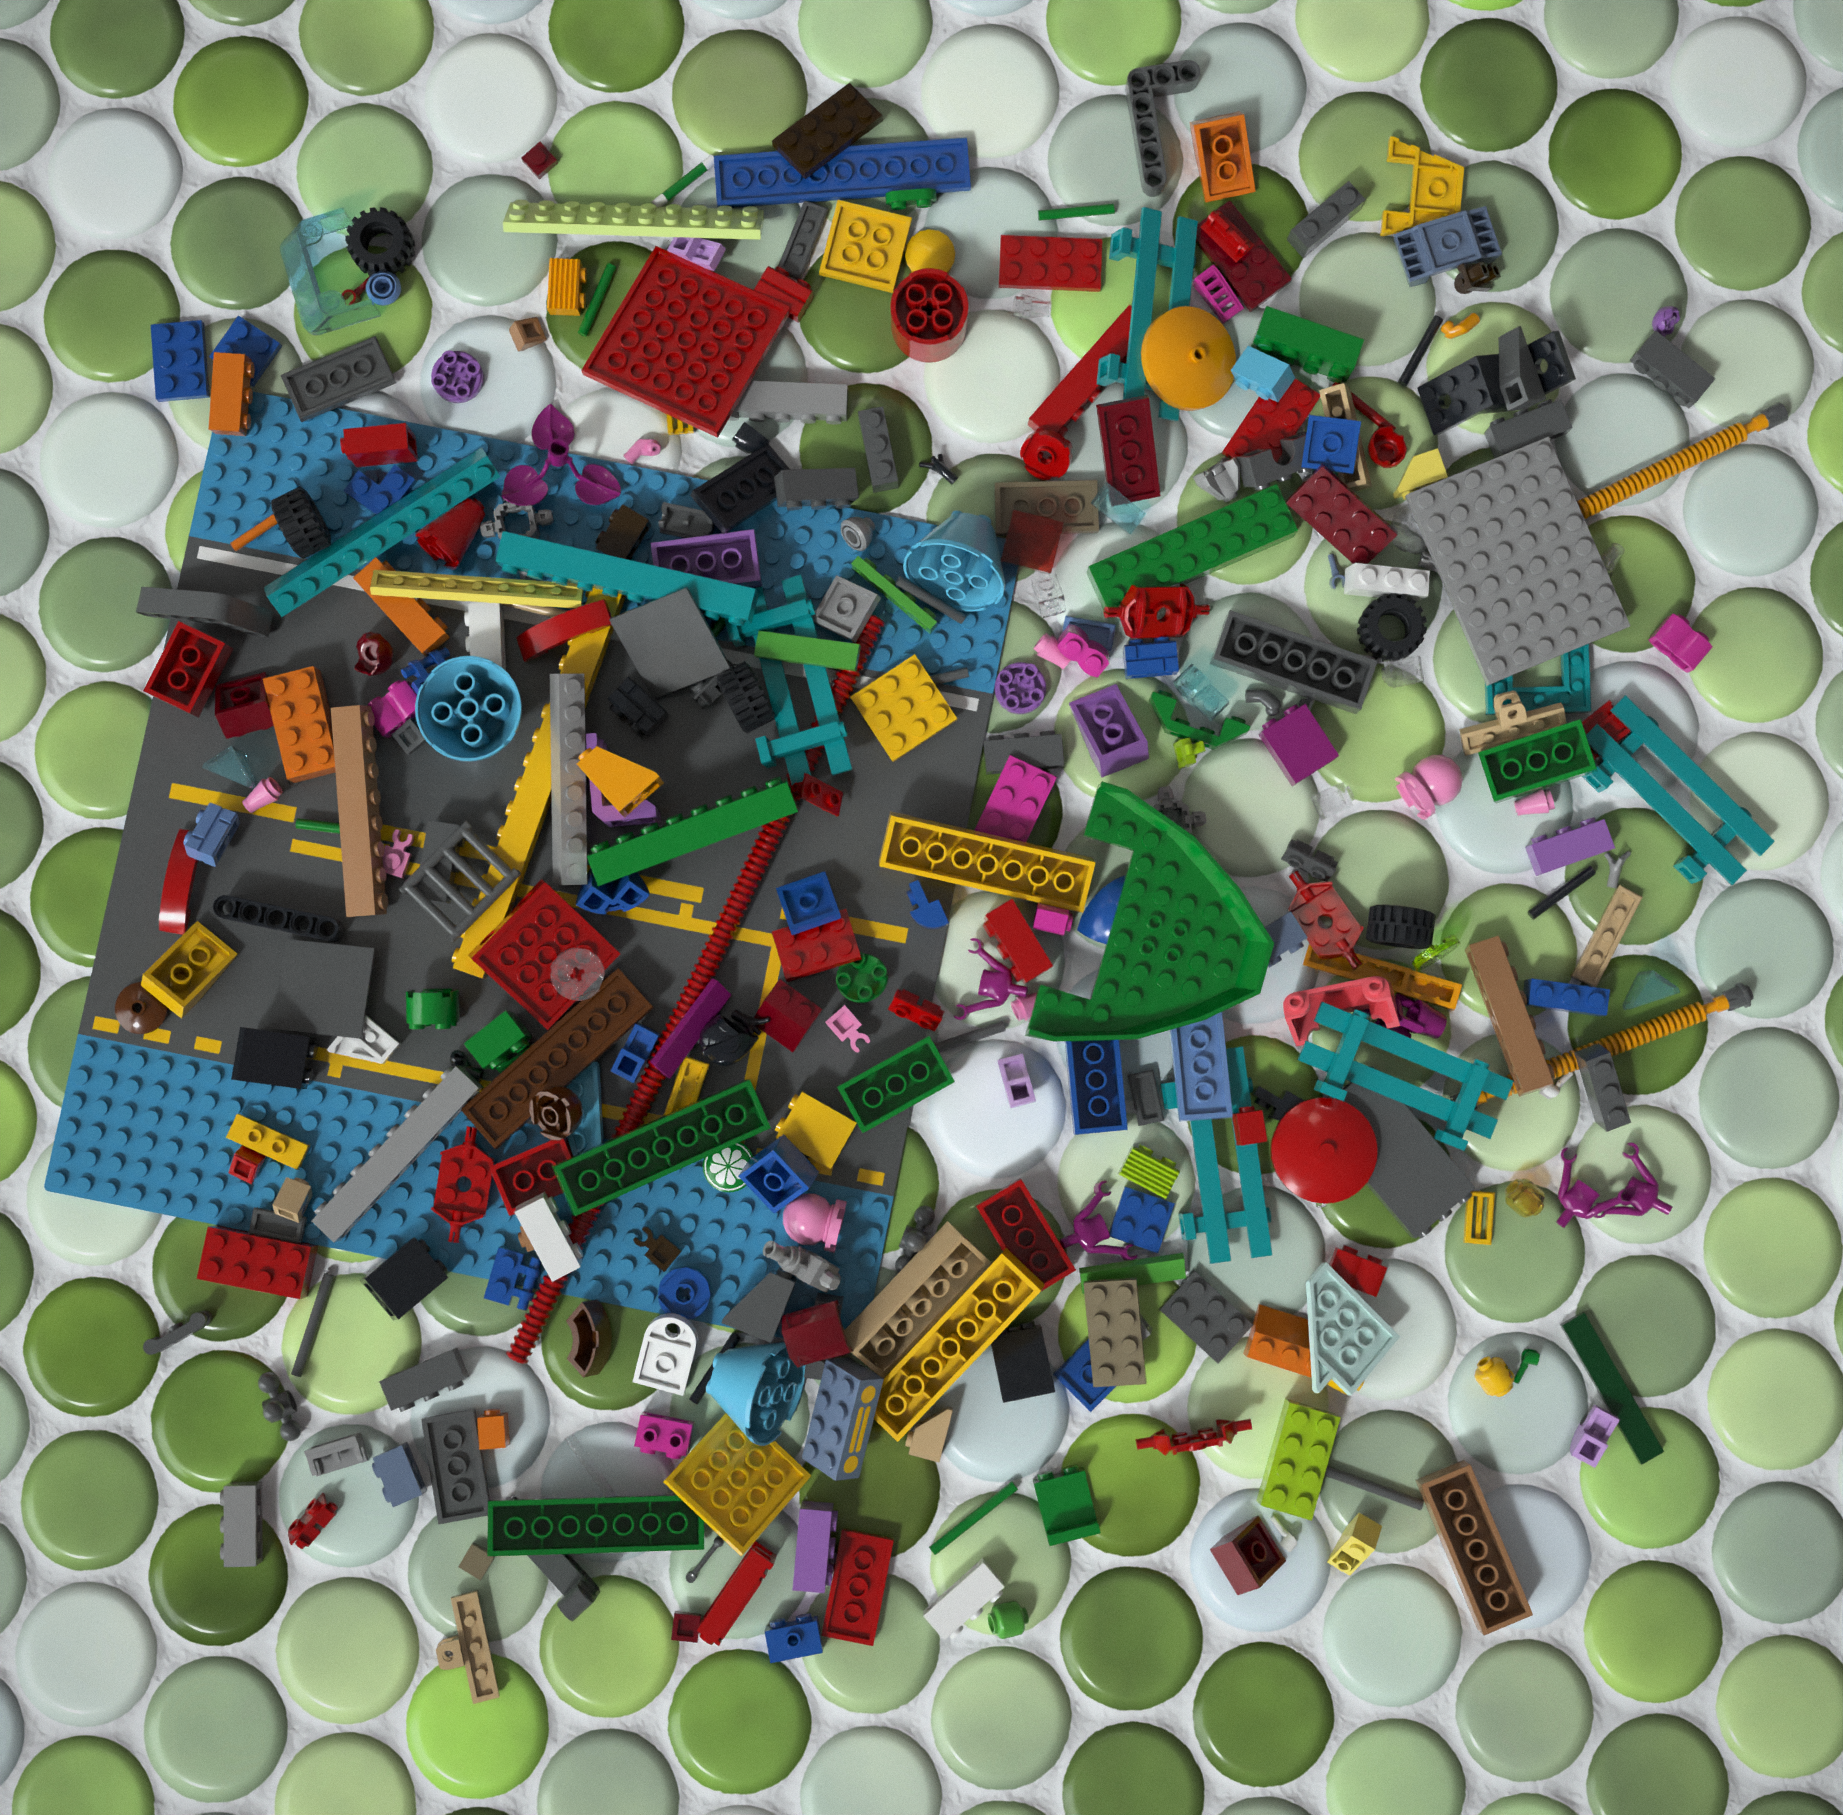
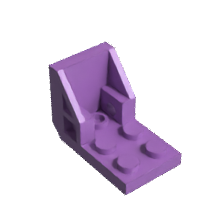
(605, 811)

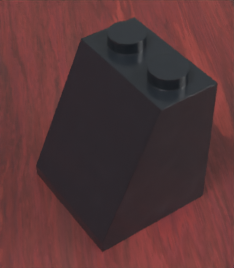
(274, 1058)
(405, 1278)
(1022, 1363)

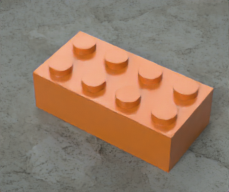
(302, 723)

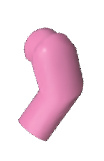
(642, 447)

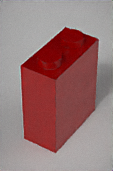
(379, 445)

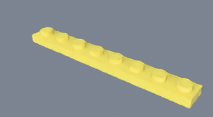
(475, 589)

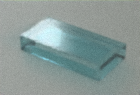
(1118, 508)

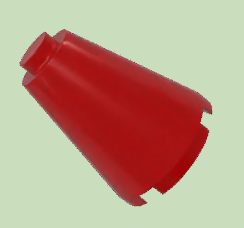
(452, 532)

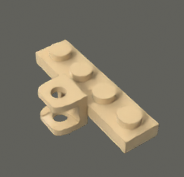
(1511, 724)
(470, 1648)

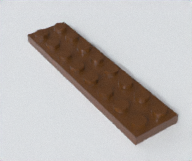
(557, 1057)

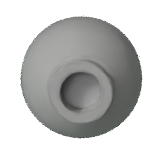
(857, 532)

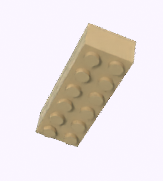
(915, 1299)

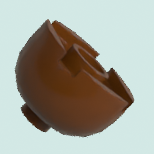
(556, 1112)

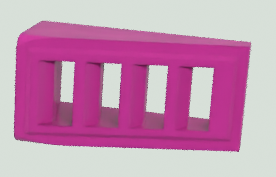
(1204, 291)

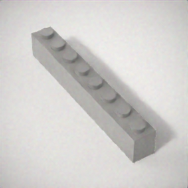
(567, 779)
(397, 1154)

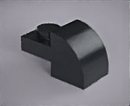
(1279, 1104)

